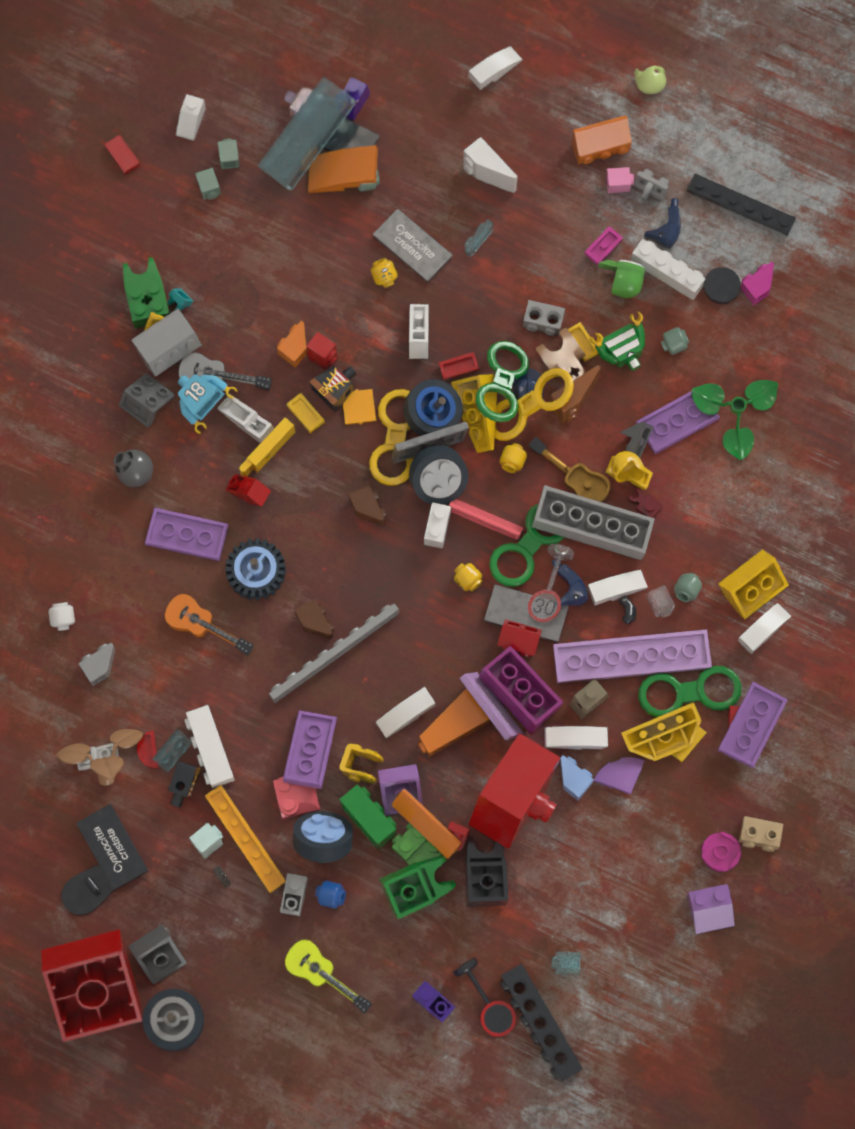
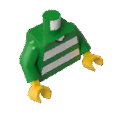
(622, 345)

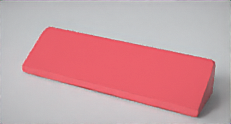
(486, 519)

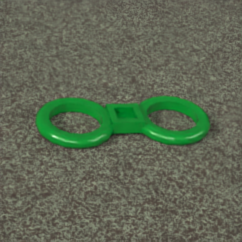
(502, 381)
(526, 547)
(690, 691)

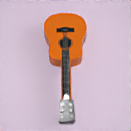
(186, 615)

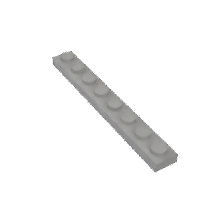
(340, 647)

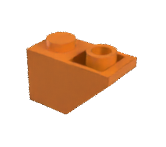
(294, 347)

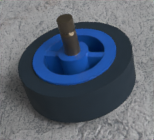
(432, 407)

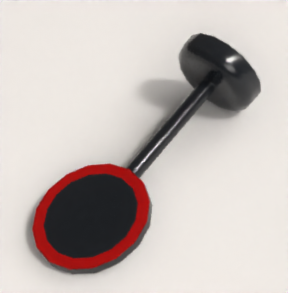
(497, 1016)

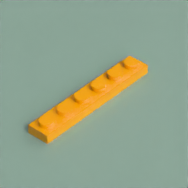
(245, 839)

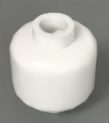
(61, 616)

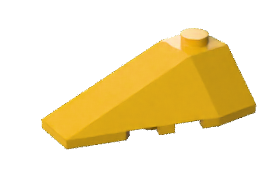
(481, 428)

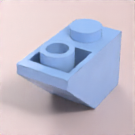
(573, 778)

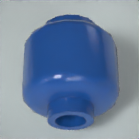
(330, 894)

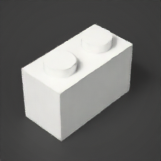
(437, 525)

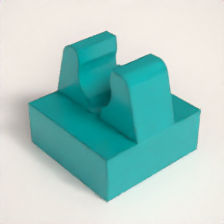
(180, 298)

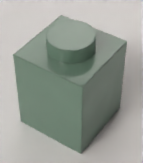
(228, 154)
(208, 184)

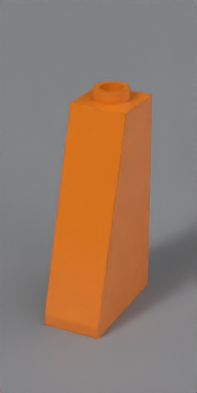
(453, 724)

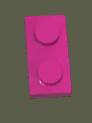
(603, 245)

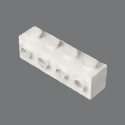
(668, 269)
(210, 747)

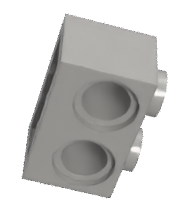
(544, 312)

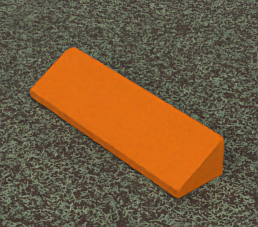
(426, 823)

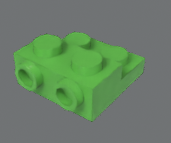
(413, 846)

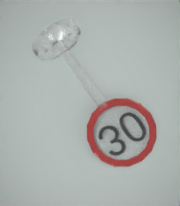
(546, 603)

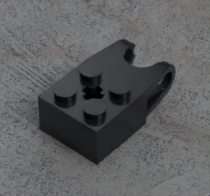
(489, 868)

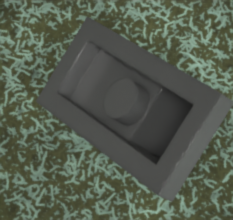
(639, 437)

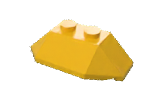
(664, 734)

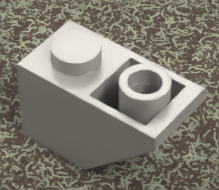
(98, 666)
(294, 894)

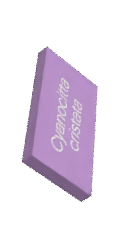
(491, 706)

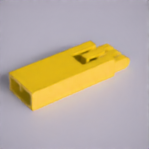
(268, 447)

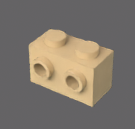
(760, 833)

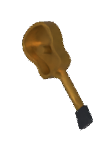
(579, 477)

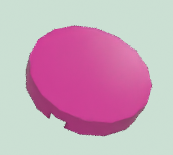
(721, 852)

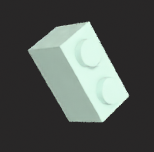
(207, 840)

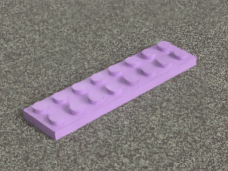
(632, 656)

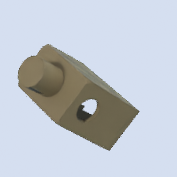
(589, 698)

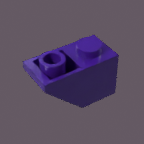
(433, 1001)

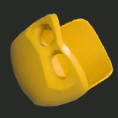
(627, 464)

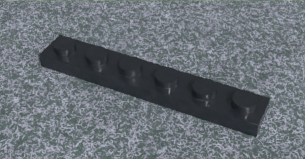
(741, 204)

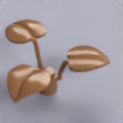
(107, 766)

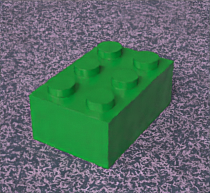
(368, 816)

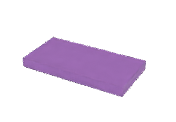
(675, 422)
(186, 534)
(752, 725)
(310, 749)

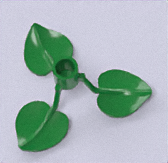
(710, 397)

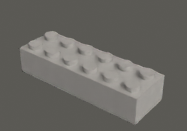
(593, 522)

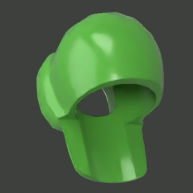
(627, 279)

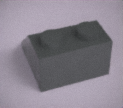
(157, 954)

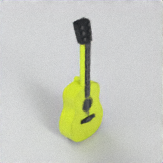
(307, 962)

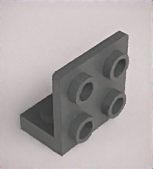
(145, 399)

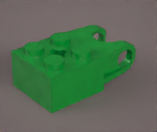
(142, 290)
(422, 886)

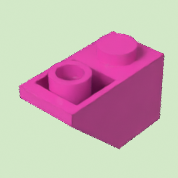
(759, 284)

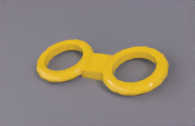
(533, 402)
(395, 434)

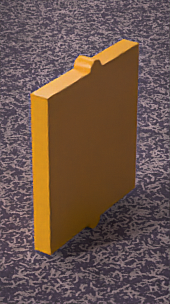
(359, 407)

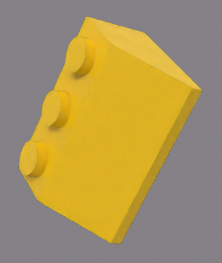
(754, 584)

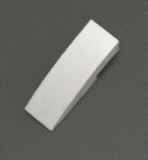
(494, 67)
(246, 418)
(616, 587)
(763, 628)
(405, 712)
(576, 737)

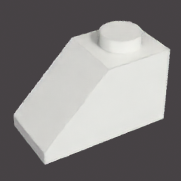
(190, 117)

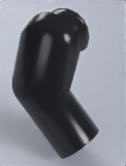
(630, 610)

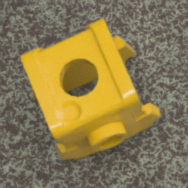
(348, 758)

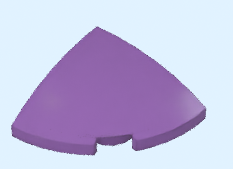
(620, 774)

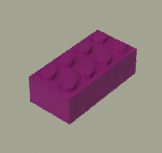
(520, 689)

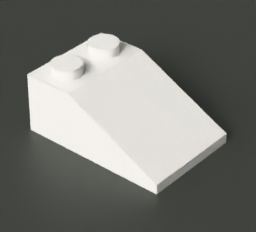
(488, 166)

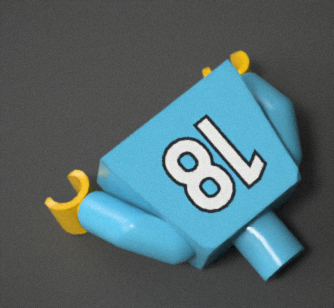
(200, 396)

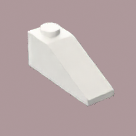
(418, 331)

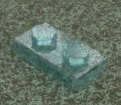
(474, 243)
(172, 750)

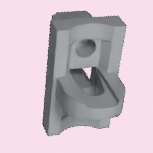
(645, 183)

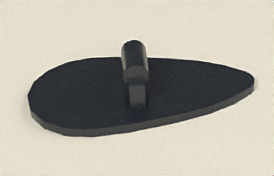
(86, 891)

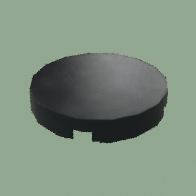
(722, 285)

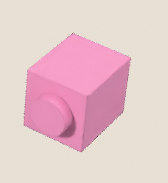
(619, 180)

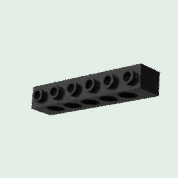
(519, 976)

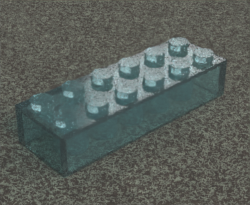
(307, 133)

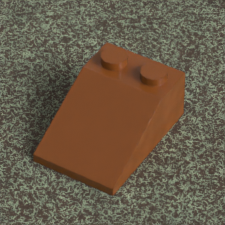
(582, 388)

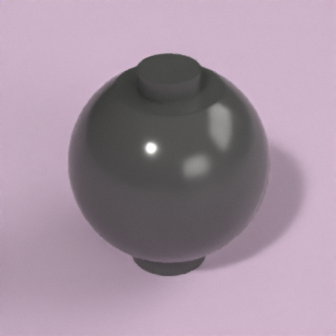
(133, 467)

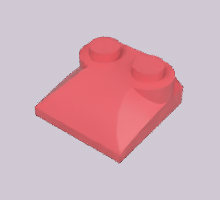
(295, 799)

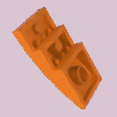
(343, 169)

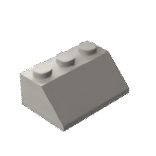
(166, 342)

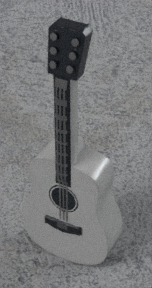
(200, 365)

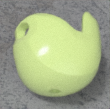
(649, 81)

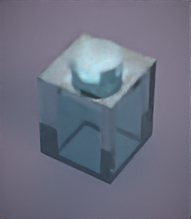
(566, 963)

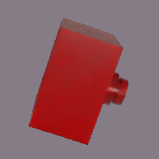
(516, 792)
(91, 985)

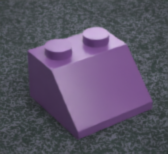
(394, 781)
(711, 908)

